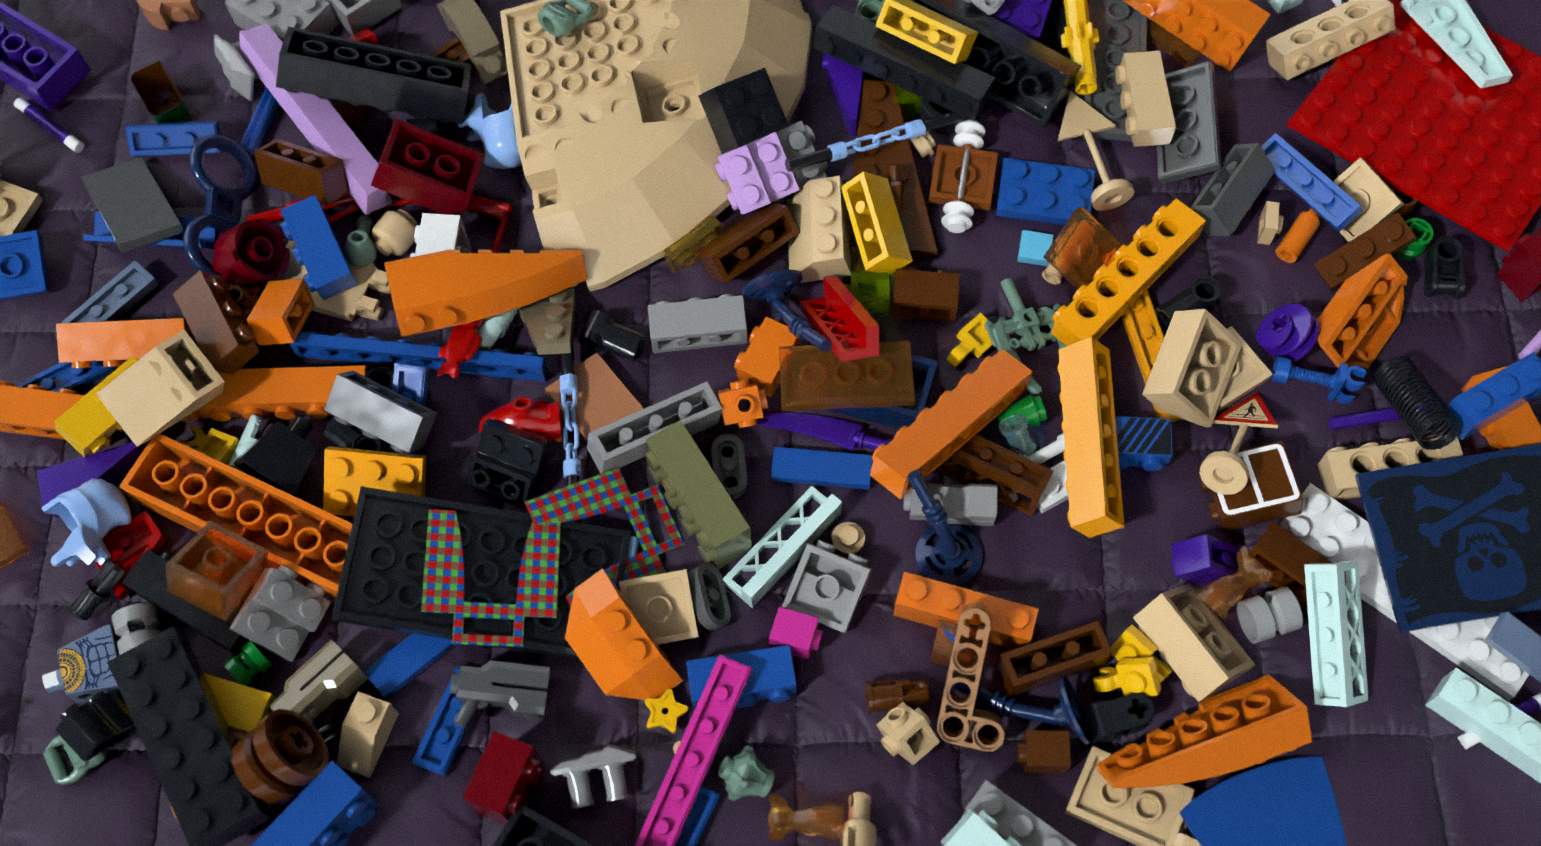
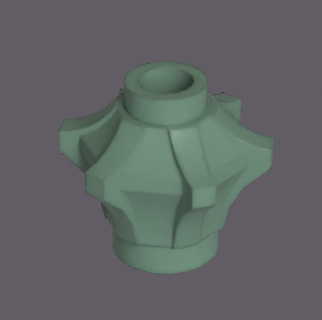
(746, 775)

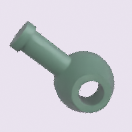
(359, 247)

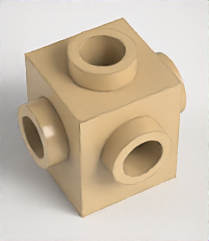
(907, 733)

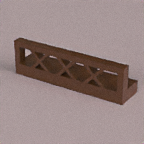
(1007, 468)

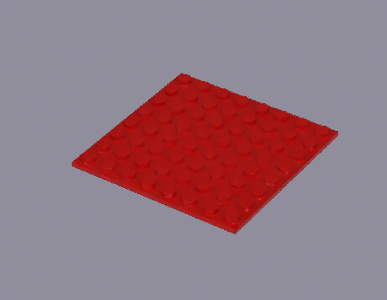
(1435, 129)

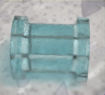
(1017, 434)

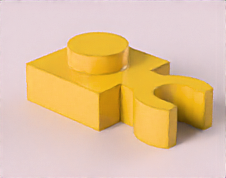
(214, 444)

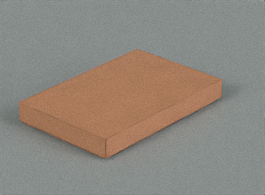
(599, 396)

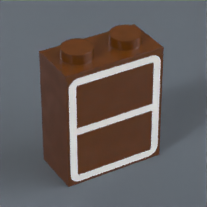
(1268, 495)

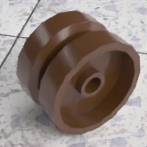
(280, 756)

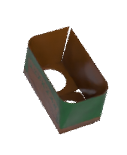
(152, 79)

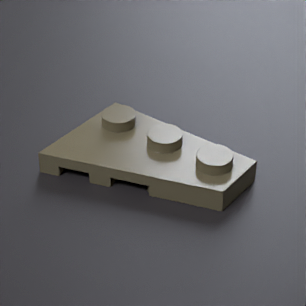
(551, 322)

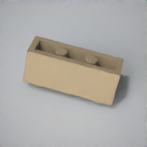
(1145, 99)

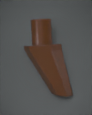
(896, 185)

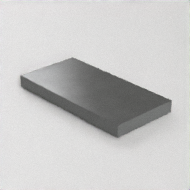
(1196, 137)
(132, 205)

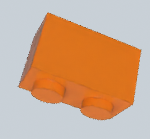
(280, 312)
(761, 359)

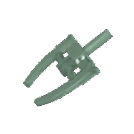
(1023, 323)

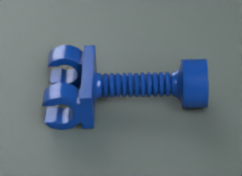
(1284, 370)

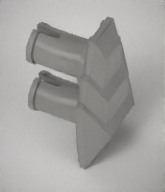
(234, 67)
(609, 760)

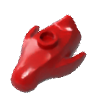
(530, 416)

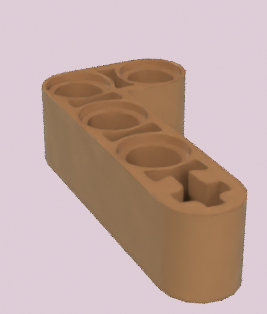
(969, 674)

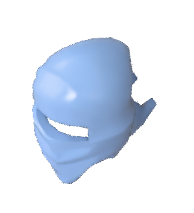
(495, 133)
(90, 514)

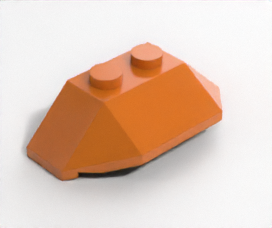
(1363, 313)
(616, 643)

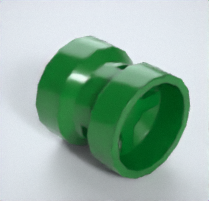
(1424, 235)
(253, 658)

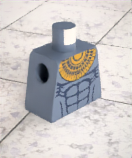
(85, 666)

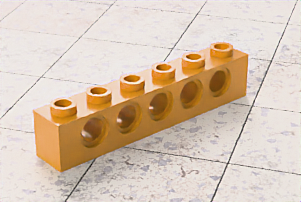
(1179, 223)

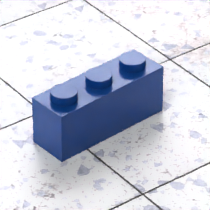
(317, 248)
(1497, 395)
(770, 679)

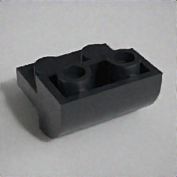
(508, 463)

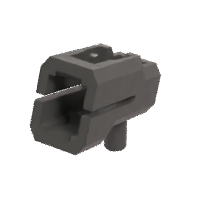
(501, 684)

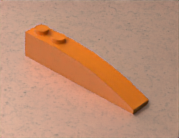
(466, 287)
(1219, 738)

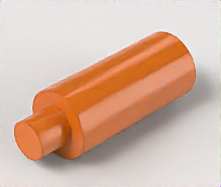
(1298, 236)

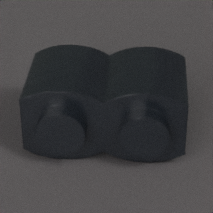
(96, 724)

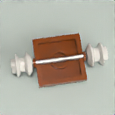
(963, 176)

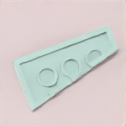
(1461, 37)

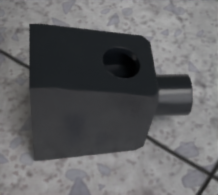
(280, 455)

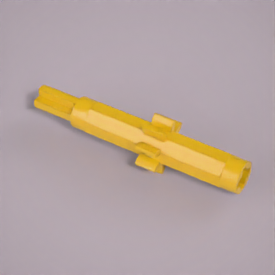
(1080, 42)

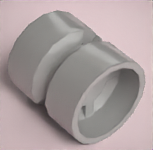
(1266, 615)
(135, 625)

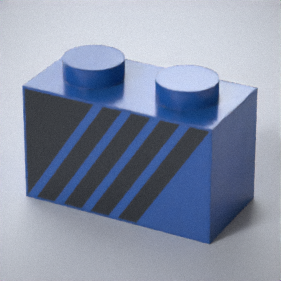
(1144, 442)

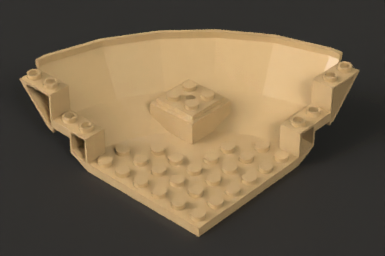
(598, 125)

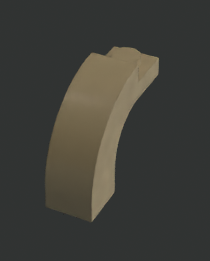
(477, 37)

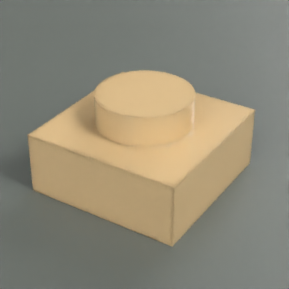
(1269, 223)

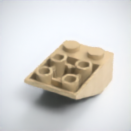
(161, 388)

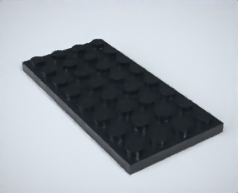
(387, 562)

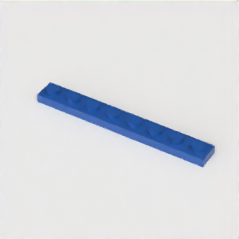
(387, 353)

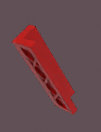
(850, 320)

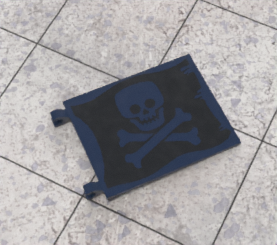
(1458, 536)

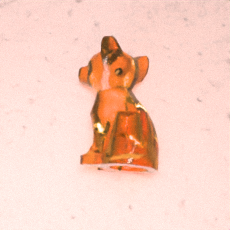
(1230, 589)
(815, 821)

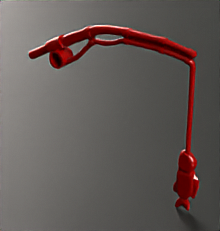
(464, 338)

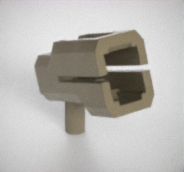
(320, 682)

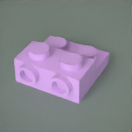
(756, 173)

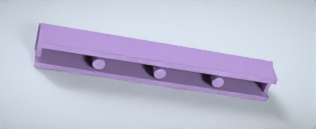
(315, 119)

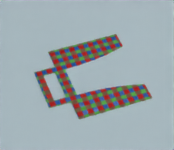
(601, 495)
(445, 580)

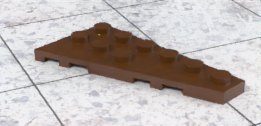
(880, 115)

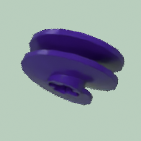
(1288, 332)

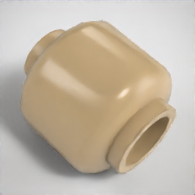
(394, 233)

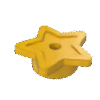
(667, 720)

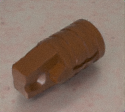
(889, 693)

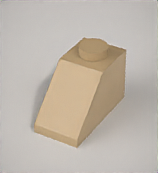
(365, 734)

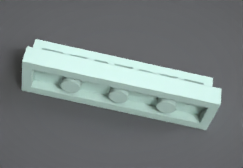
(788, 550)
(1334, 634)

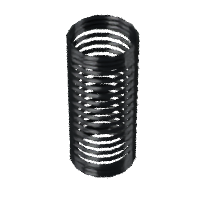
(1417, 431)

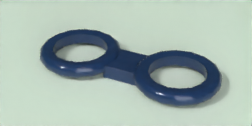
(222, 203)

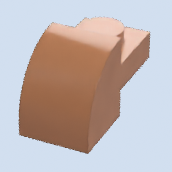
(162, 12)

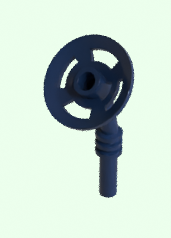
(775, 296)
(946, 547)
(1064, 713)

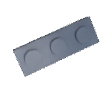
(116, 296)

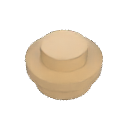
(924, 144)
(848, 538)

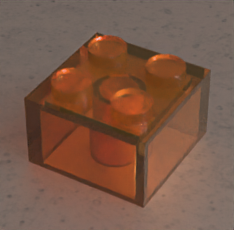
(216, 570)

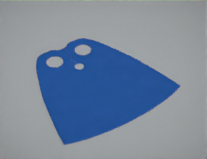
(1269, 806)

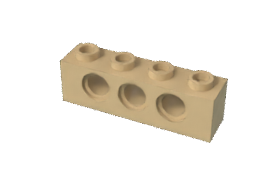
(1329, 35)
(1337, 464)

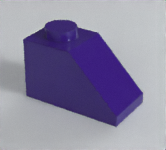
(1203, 559)

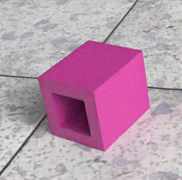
(796, 630)

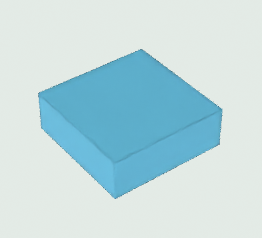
(1033, 247)

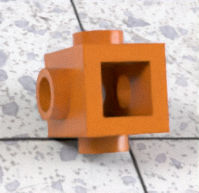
(744, 416)

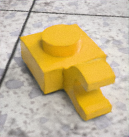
(973, 339)
(1136, 645)
(1131, 674)

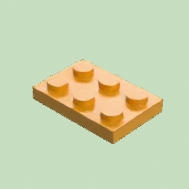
(351, 468)

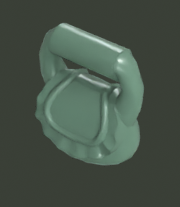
(560, 20)
(58, 768)

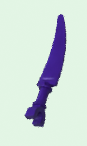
(824, 428)

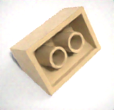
(824, 230)
(1192, 367)
(1193, 641)

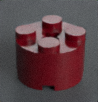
(251, 253)

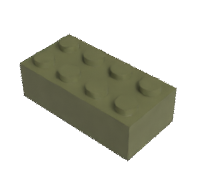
(698, 496)

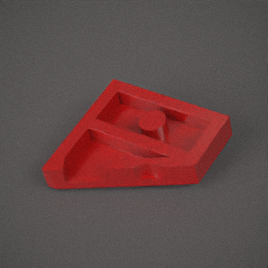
(130, 543)

